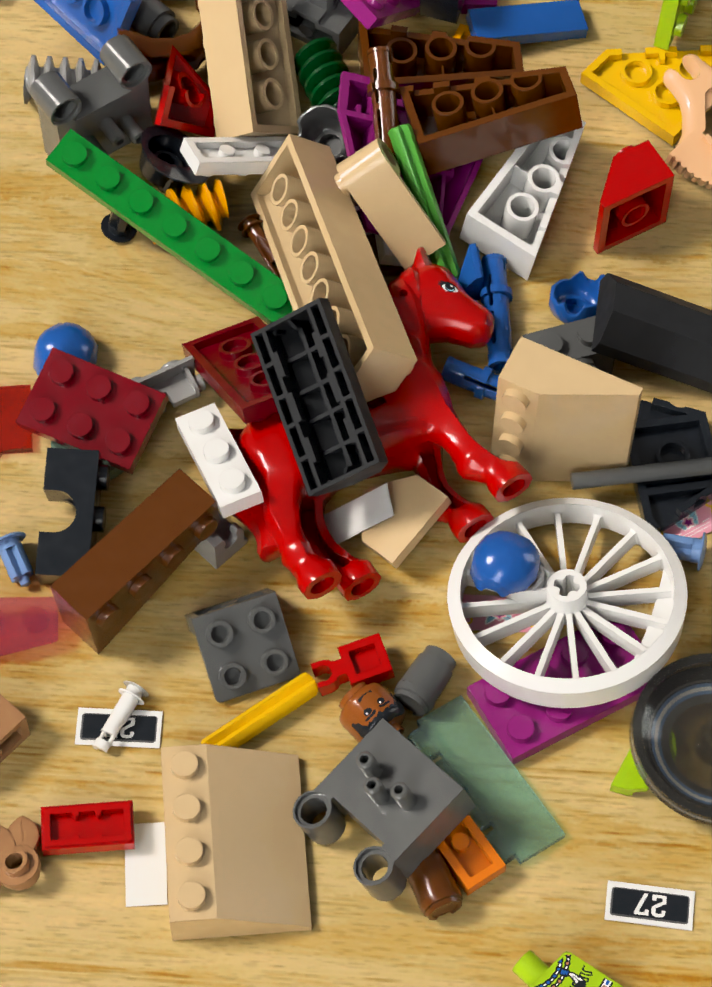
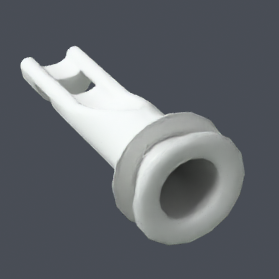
(129, 700)

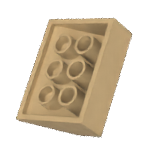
(562, 414)
(233, 842)

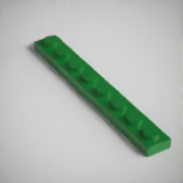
(170, 227)

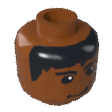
(366, 706)

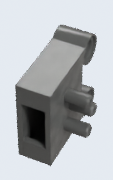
(105, 107)
(393, 797)

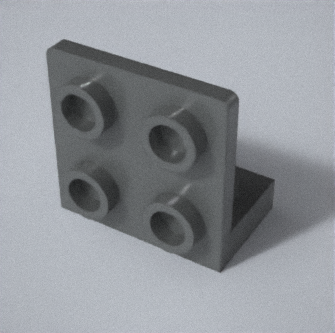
(244, 644)

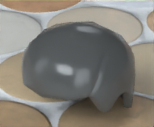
(322, 126)

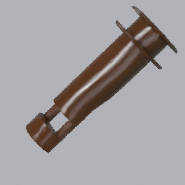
(252, 229)

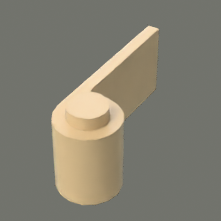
(378, 189)

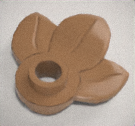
(18, 846)

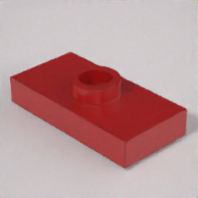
(87, 828)

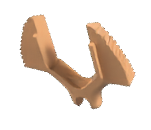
(694, 150)

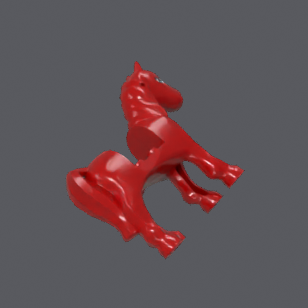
(413, 431)

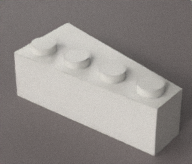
(520, 201)

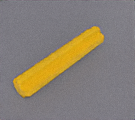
(265, 712)

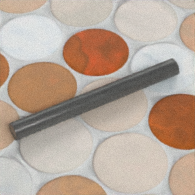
(641, 473)

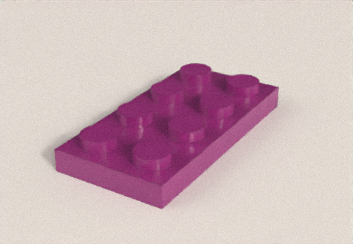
(528, 728)

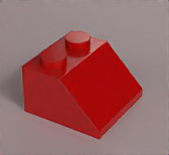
(633, 196)

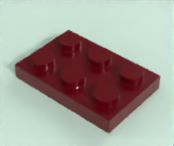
(92, 410)

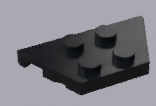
(670, 435)

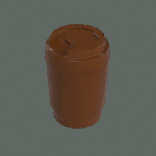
(435, 887)

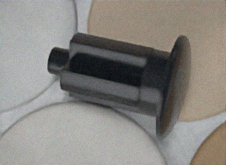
(117, 229)

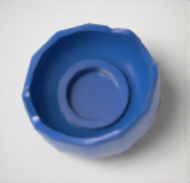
(574, 298)
(67, 338)
(505, 563)

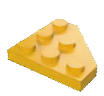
(637, 88)

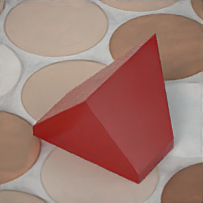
(184, 99)

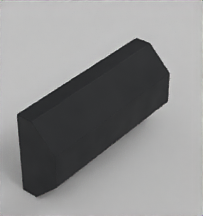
(654, 331)
(319, 399)

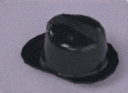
(162, 160)

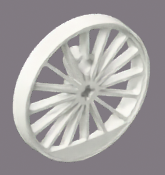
(575, 599)

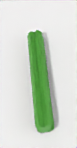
(419, 184)

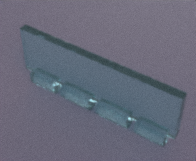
(491, 780)

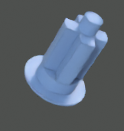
(689, 548)
(15, 558)

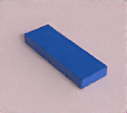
(529, 22)

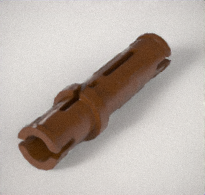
(383, 92)

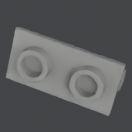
(176, 380)

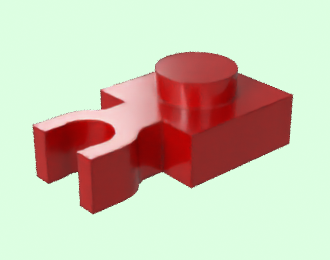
(359, 662)

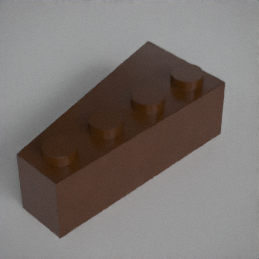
(437, 57)
(489, 115)
(134, 560)

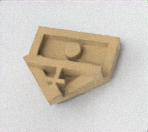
(415, 511)

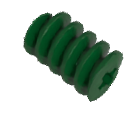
(319, 70)

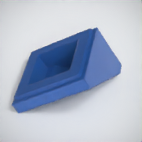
(471, 274)

